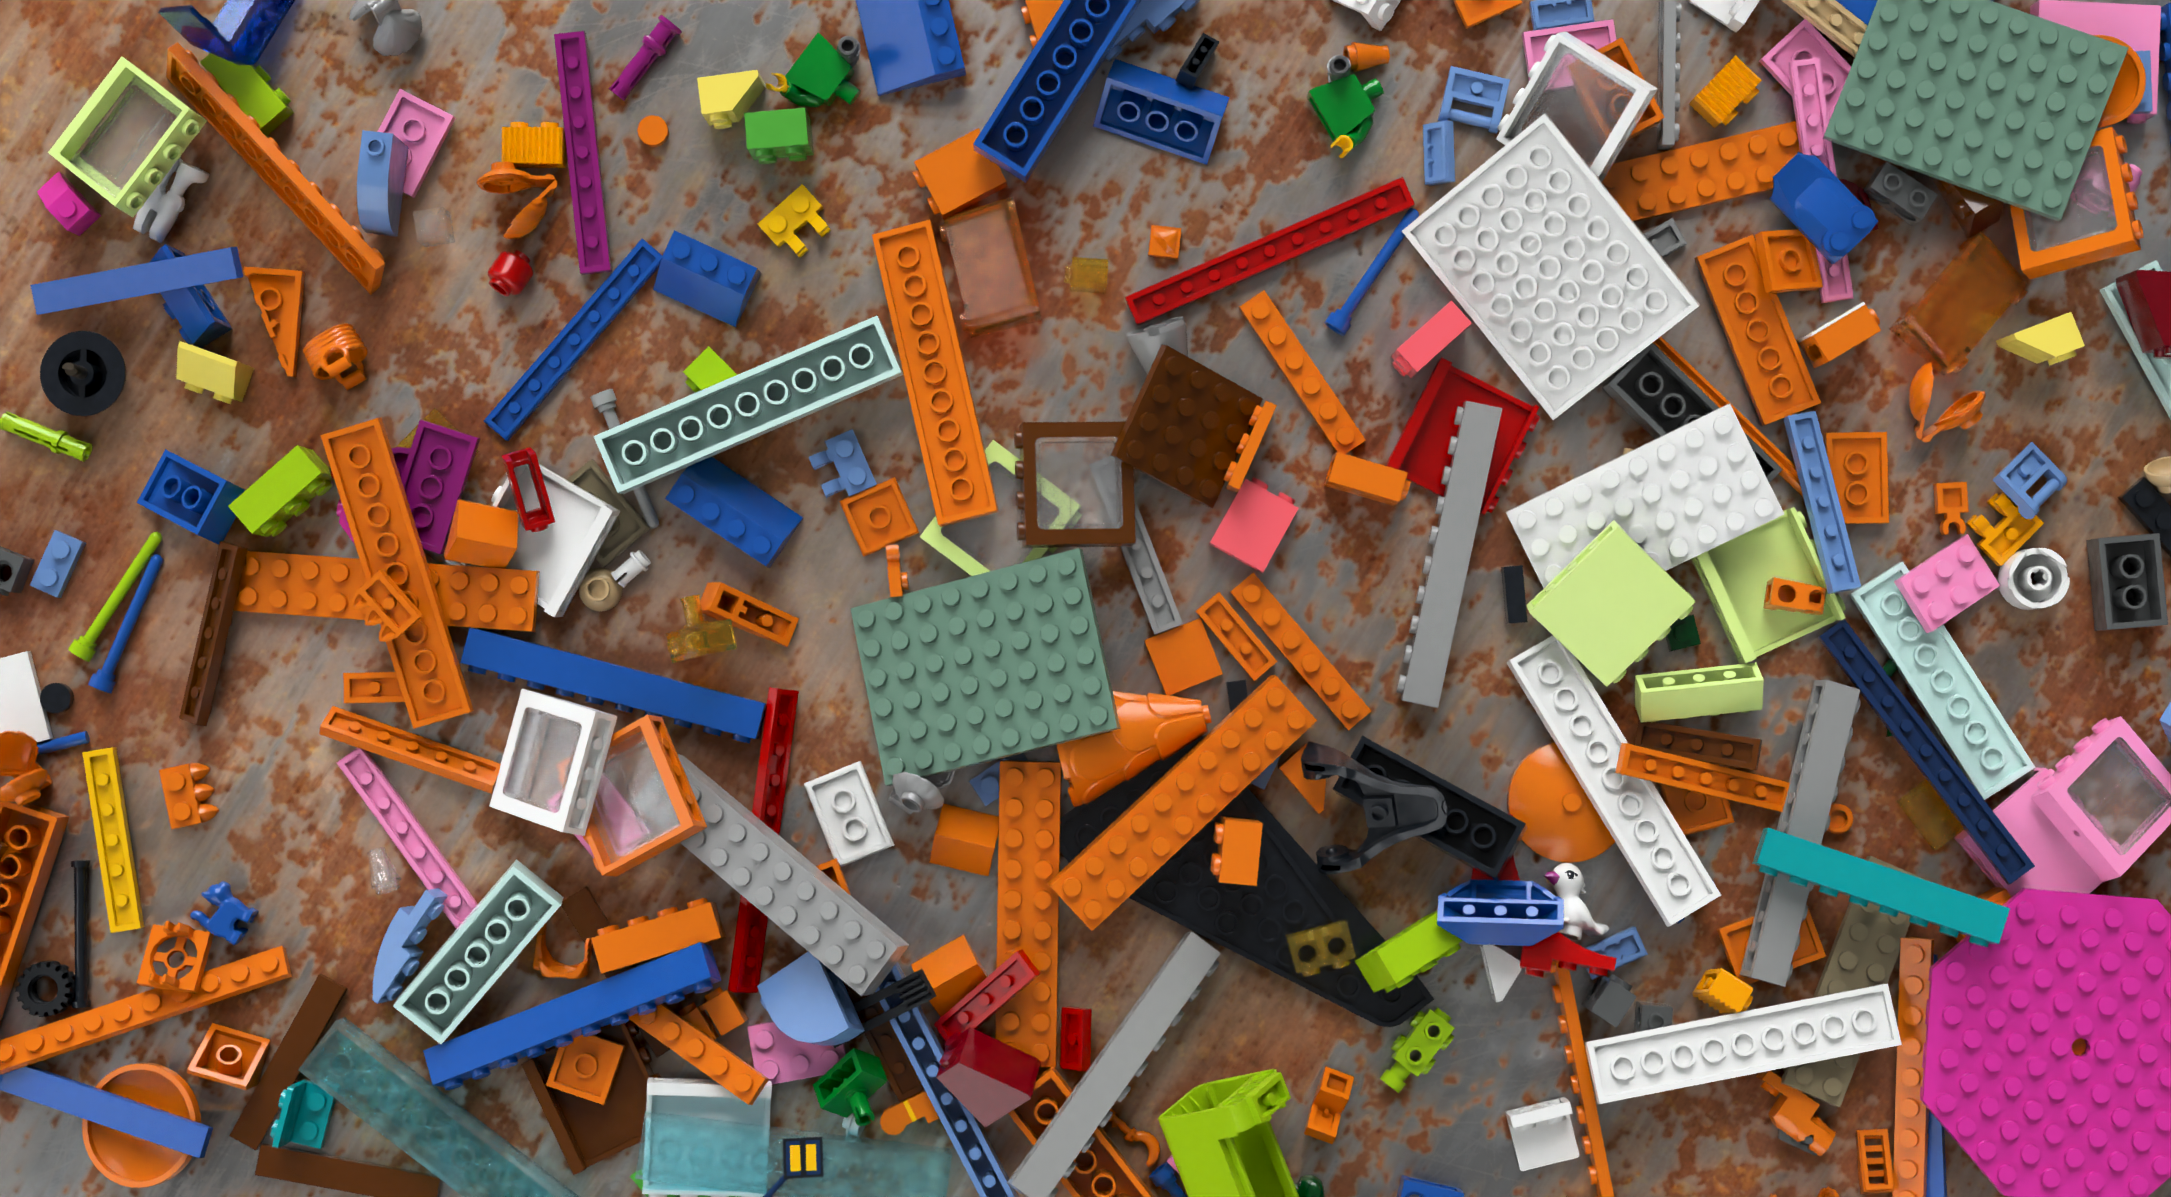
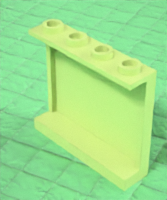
(1738, 577)
(1611, 604)

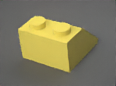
(728, 96)
(2049, 341)
(212, 372)

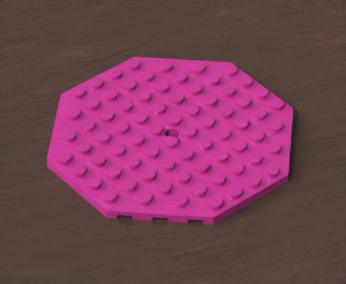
(2004, 1038)

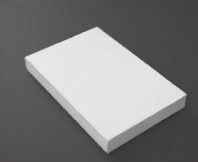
(21, 698)
(849, 814)

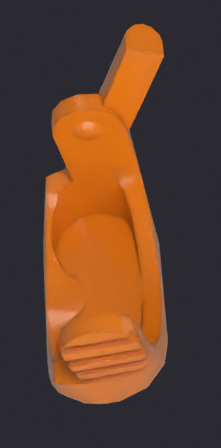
(552, 968)

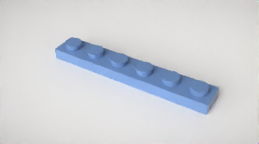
(1822, 502)

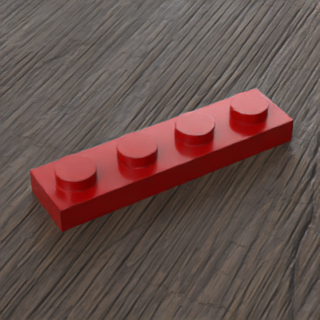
(989, 995)

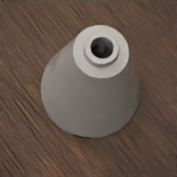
(1149, 338)

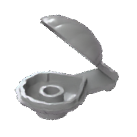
(397, 27)
(918, 793)

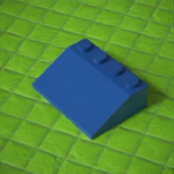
(910, 43)

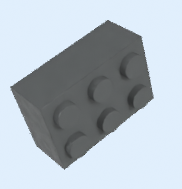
(2127, 582)

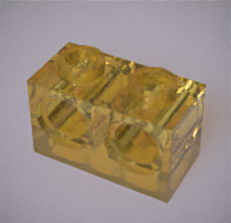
(1319, 939)

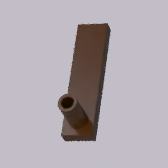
(1700, 744)

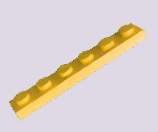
(113, 839)

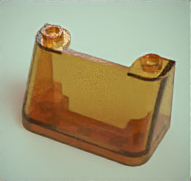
(991, 268)
(1961, 305)

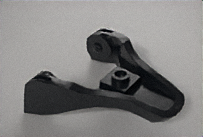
(1391, 808)

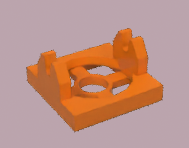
(159, 934)

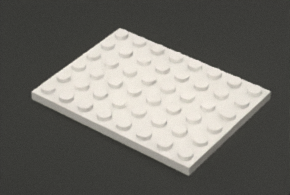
(1550, 267)

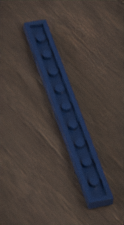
(1926, 752)

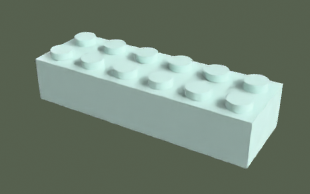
(478, 952)

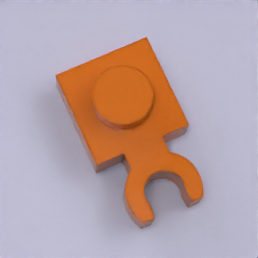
(1951, 501)
(897, 579)

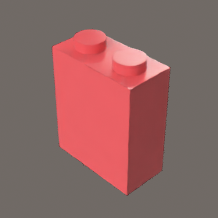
(1430, 340)
(1254, 524)

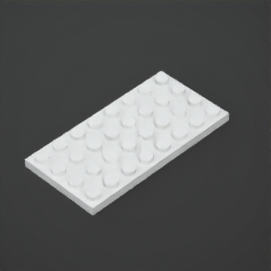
(1667, 495)

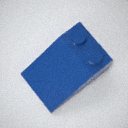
(191, 497)

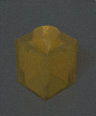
(1087, 275)

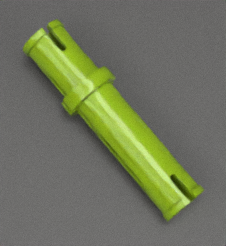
(57, 441)

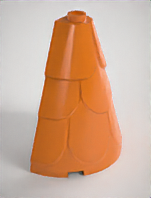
(1150, 730)

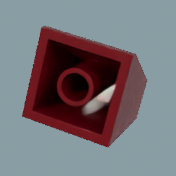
(2148, 306)
(987, 1074)

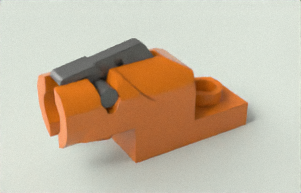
(1794, 1117)

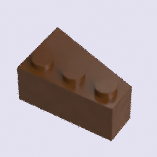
(1970, 208)

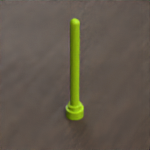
(86, 644)

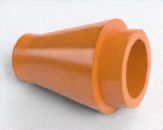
(1366, 55)

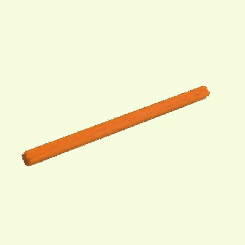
(1789, 471)

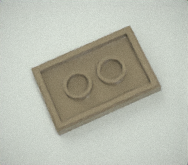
(628, 525)

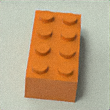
(657, 937)

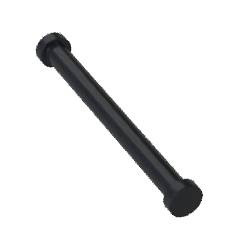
(80, 922)

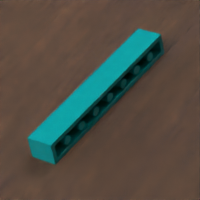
(1880, 886)

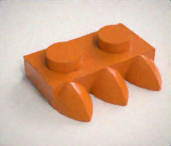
(387, 605)
(184, 795)

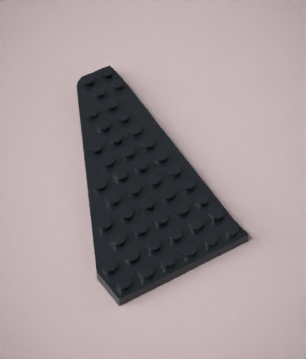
(1247, 917)

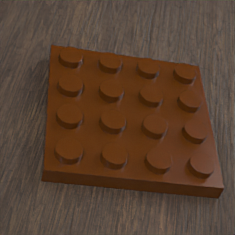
(1186, 426)

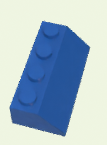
(1160, 111)
(735, 509)

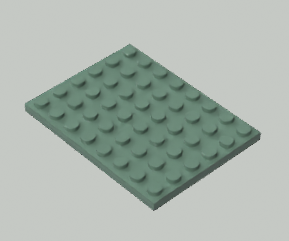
(1978, 98)
(985, 667)

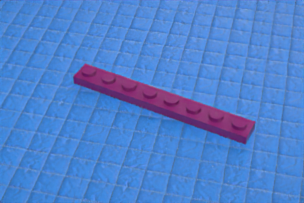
(583, 152)

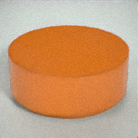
(653, 131)
(1840, 819)

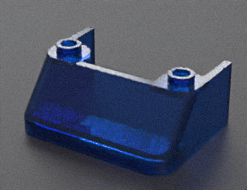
(238, 31)

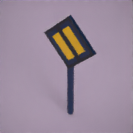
(800, 1160)

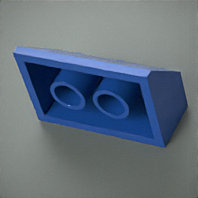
(705, 279)
(193, 308)

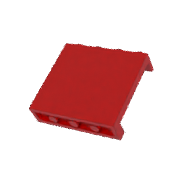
(1428, 431)

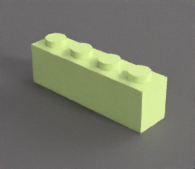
(1698, 692)

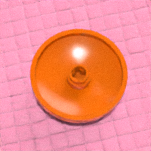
(1555, 809)
(129, 1158)

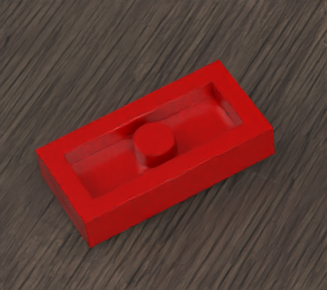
(1075, 1038)

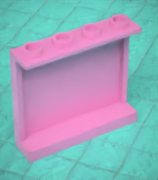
(2130, 23)
(2055, 860)

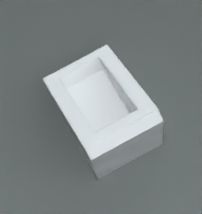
(1500, 970)

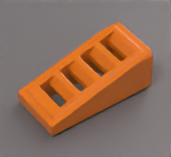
(1887, 1172)

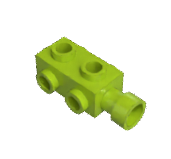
(1419, 1040)

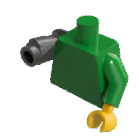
(821, 73)
(1345, 104)

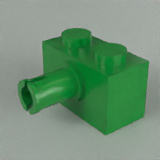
(850, 1084)

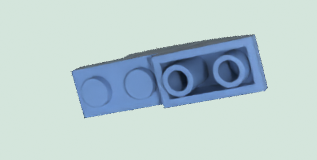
(1154, 14)
(398, 951)

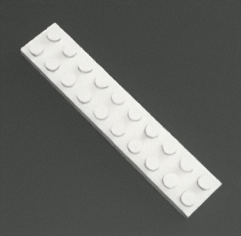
(1626, 804)
(1742, 1043)

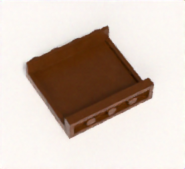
(589, 1129)

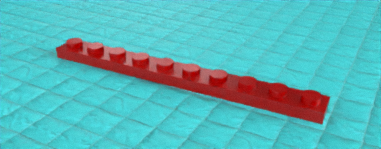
(1269, 251)
(768, 808)

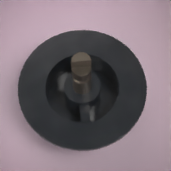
(82, 373)

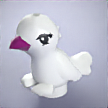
(1568, 884)

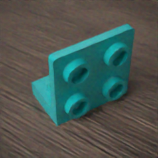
(303, 1115)

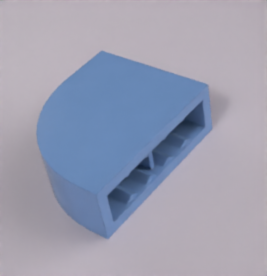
(380, 182)
(810, 1003)

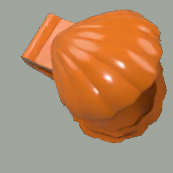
(506, 179)
(1962, 413)
(18, 760)

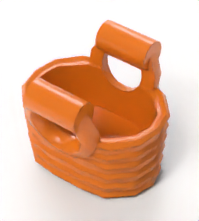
(333, 353)

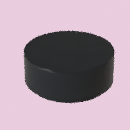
(56, 698)

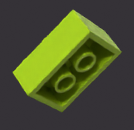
(282, 492)
(1407, 954)

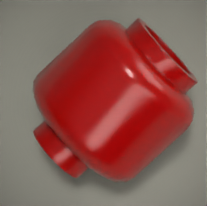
(510, 273)

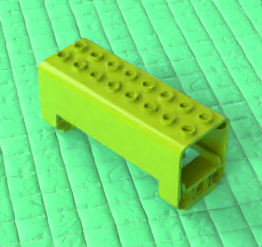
(1226, 1138)

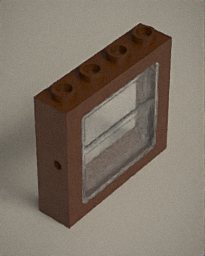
(1073, 486)

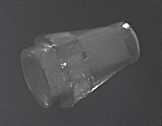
(382, 872)

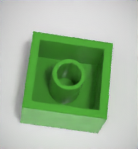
(779, 135)

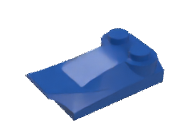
(1821, 206)

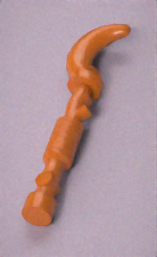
(1133, 1135)

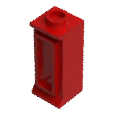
(539, 518)

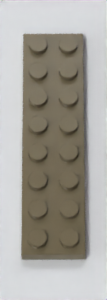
(1858, 959)

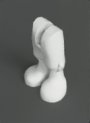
(163, 208)

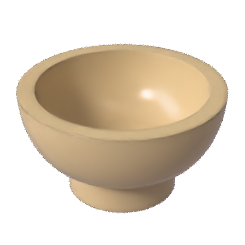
(2159, 473)
(600, 590)

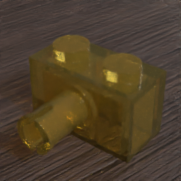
(699, 637)

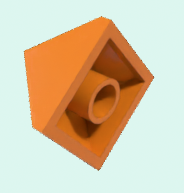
(482, 535)
(965, 839)
(951, 972)
(230, 1057)

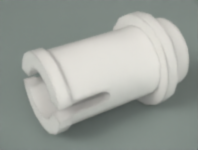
(632, 566)

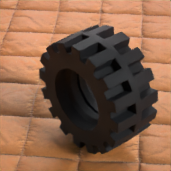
(28, 991)

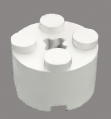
(2049, 573)

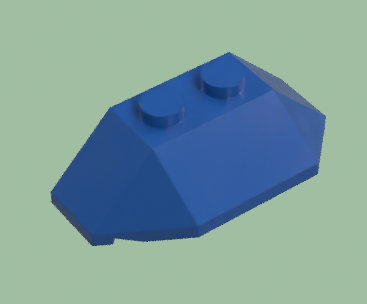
(1500, 912)

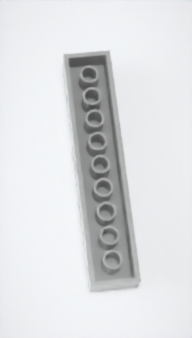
(790, 889)

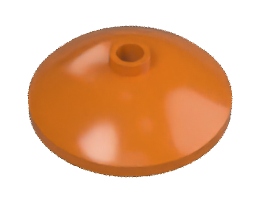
(2127, 88)

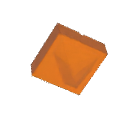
(1164, 242)

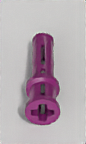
(653, 46)

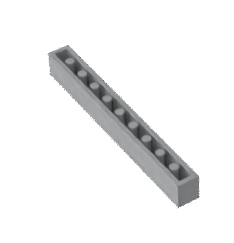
(1450, 553)
(1805, 816)
(1115, 1067)

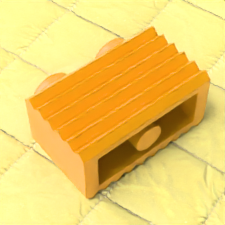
(1725, 92)
(534, 145)
(1723, 991)

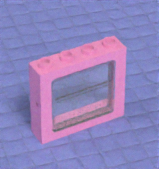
(2108, 798)

